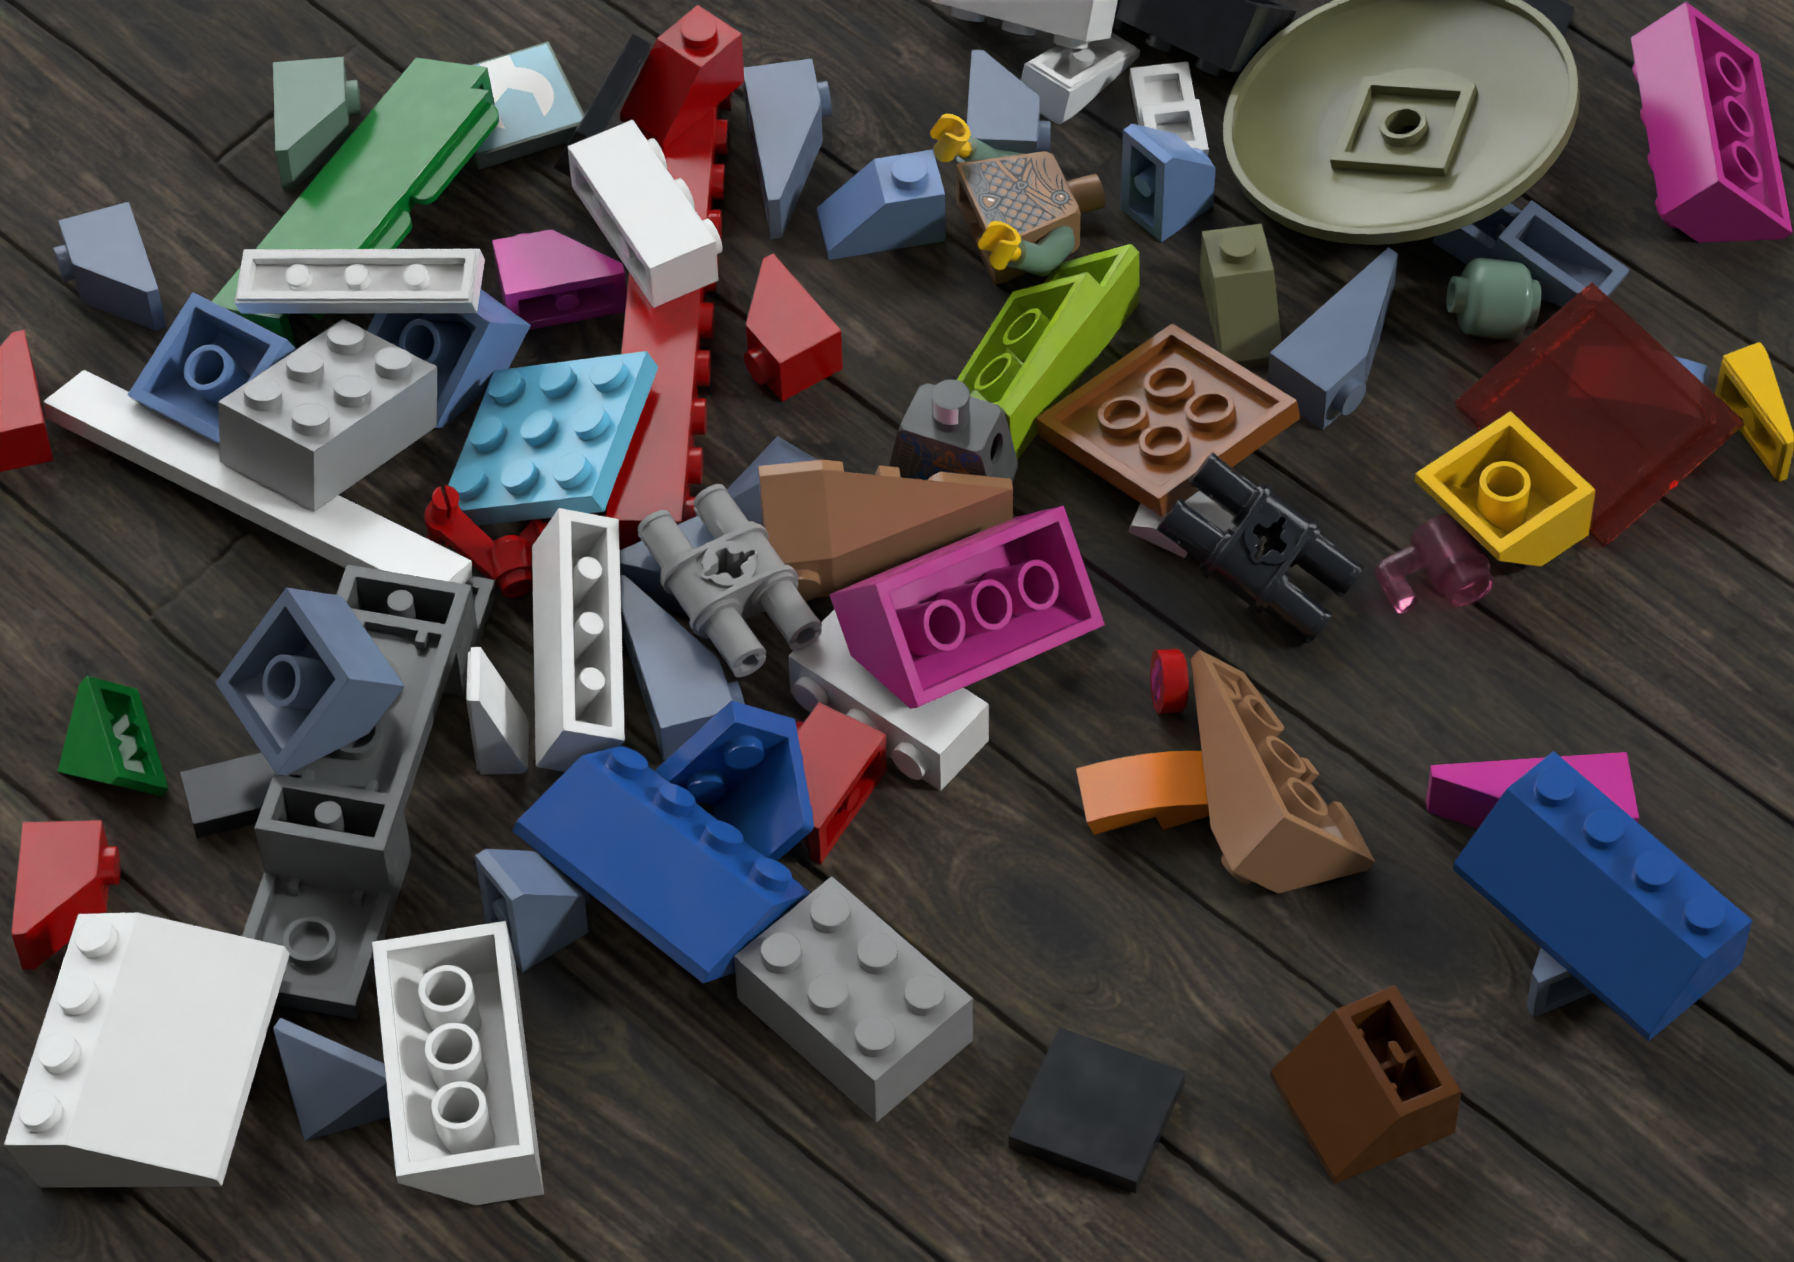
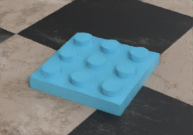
(551, 437)

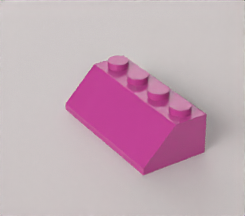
(1709, 131)
(970, 608)

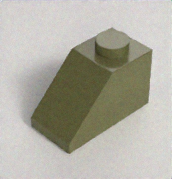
(1240, 293)

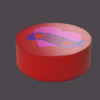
(1169, 681)

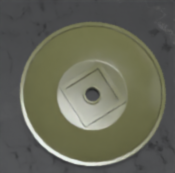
(1328, 94)

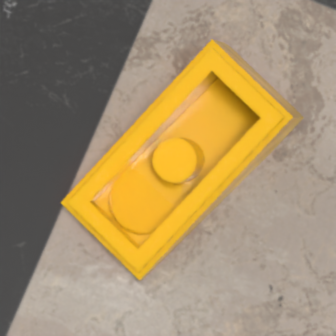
(1752, 392)

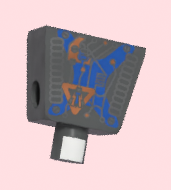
(954, 435)

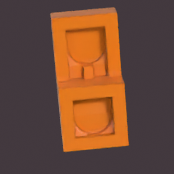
(1143, 788)

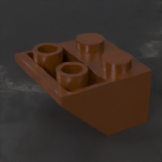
(1368, 1086)

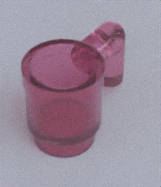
(1450, 560)

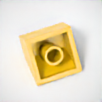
(1512, 493)

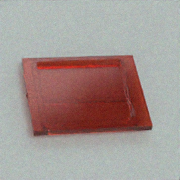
(1606, 406)

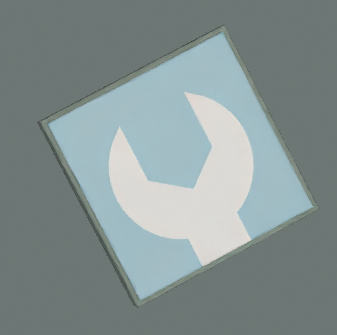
(532, 105)

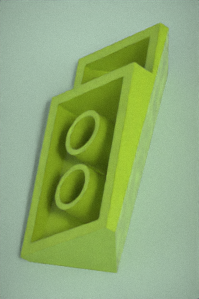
(1052, 337)

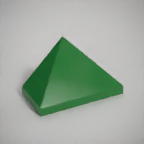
(112, 739)

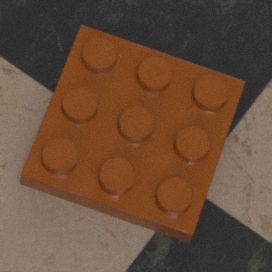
(1162, 414)

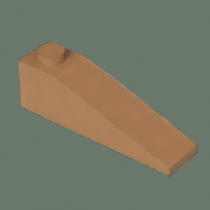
(857, 525)
(1262, 793)

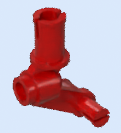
(502, 560)

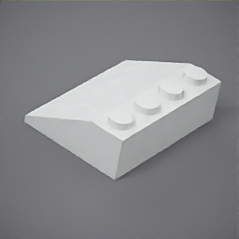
(145, 1054)

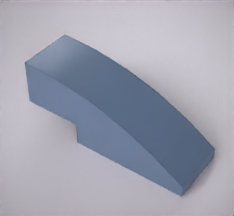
(1544, 244)

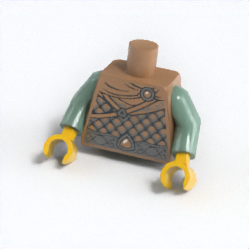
(1015, 202)

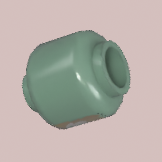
(1494, 299)

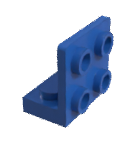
(750, 773)

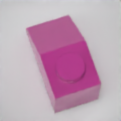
(557, 279)

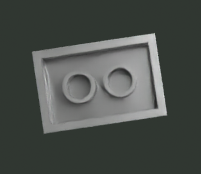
(327, 414)
(854, 998)

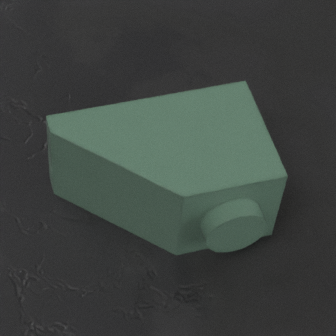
(311, 114)

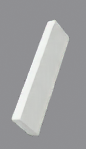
(359, 281)

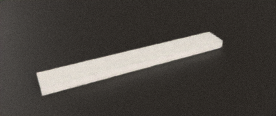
(335, 531)

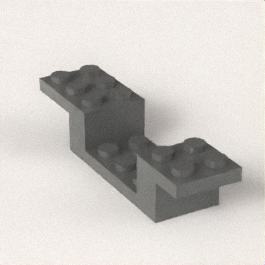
(338, 827)

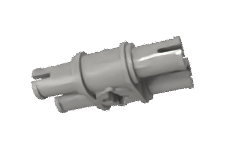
(729, 580)

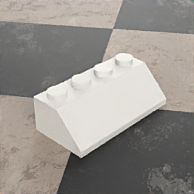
(457, 1065)

